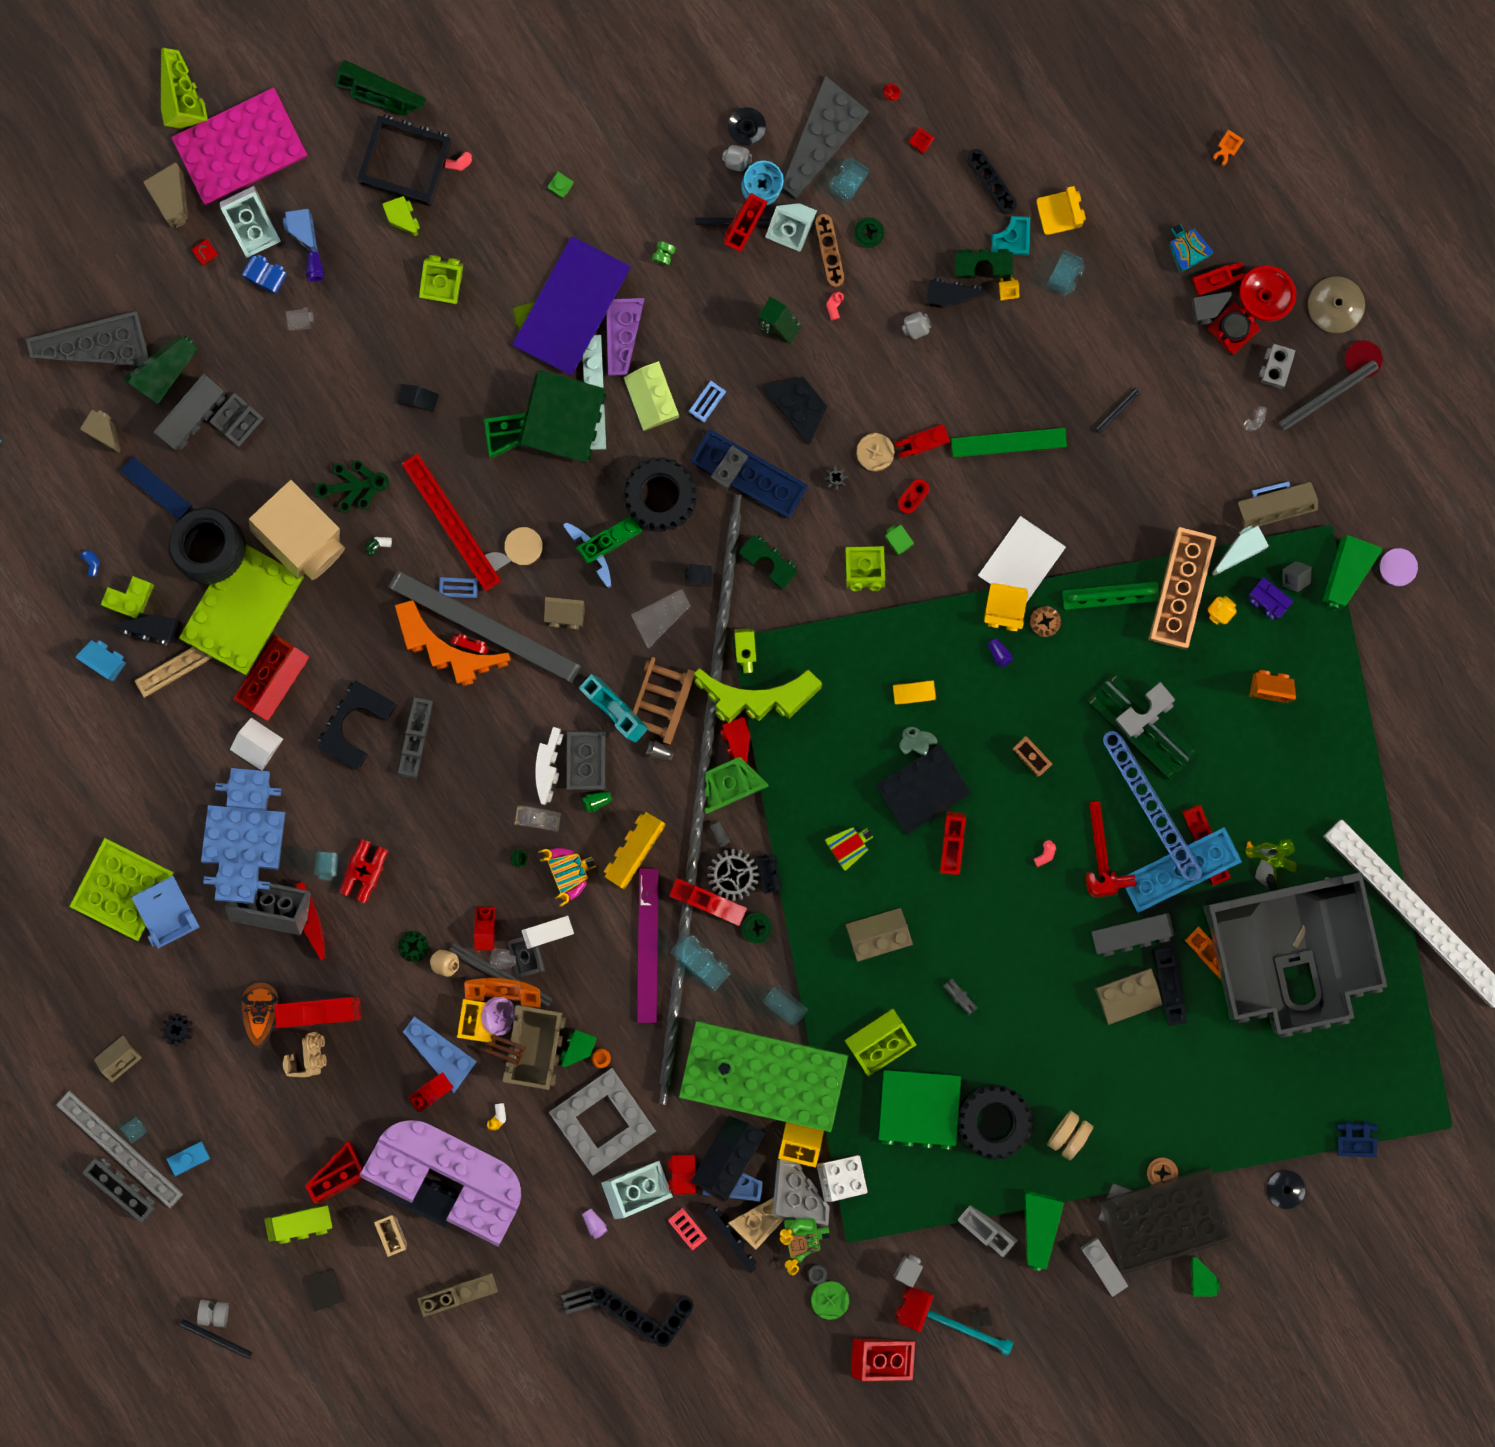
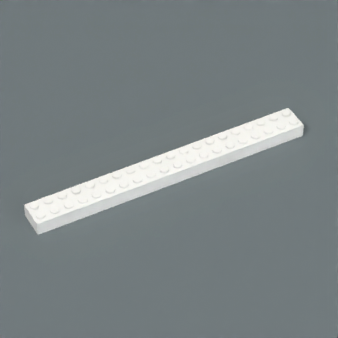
(1413, 910)

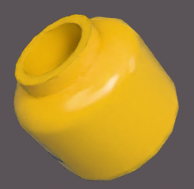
(1222, 610)

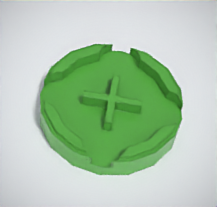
(830, 1300)

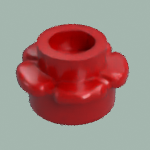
(892, 92)

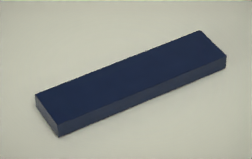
(156, 488)

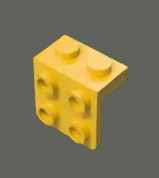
(1061, 211)
(1006, 606)

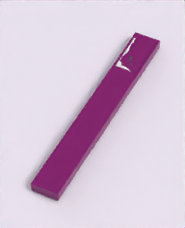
(647, 946)

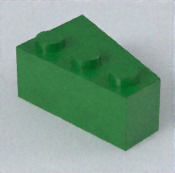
(503, 433)

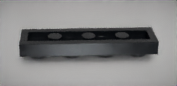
(736, 1244)

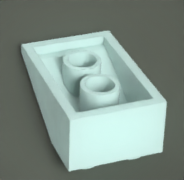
(249, 221)
(1245, 546)
(636, 1190)

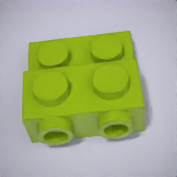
(441, 279)
(865, 568)

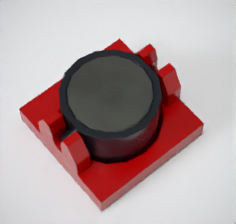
(1235, 327)

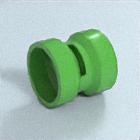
(663, 253)

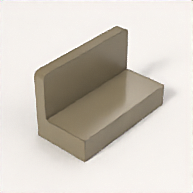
(117, 1059)

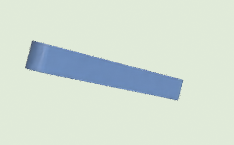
(1159, 812)

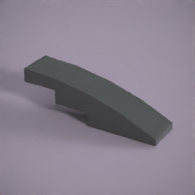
(415, 738)

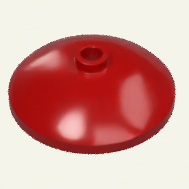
(1275, 286)

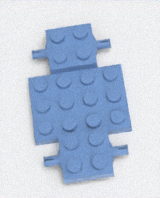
(243, 836)

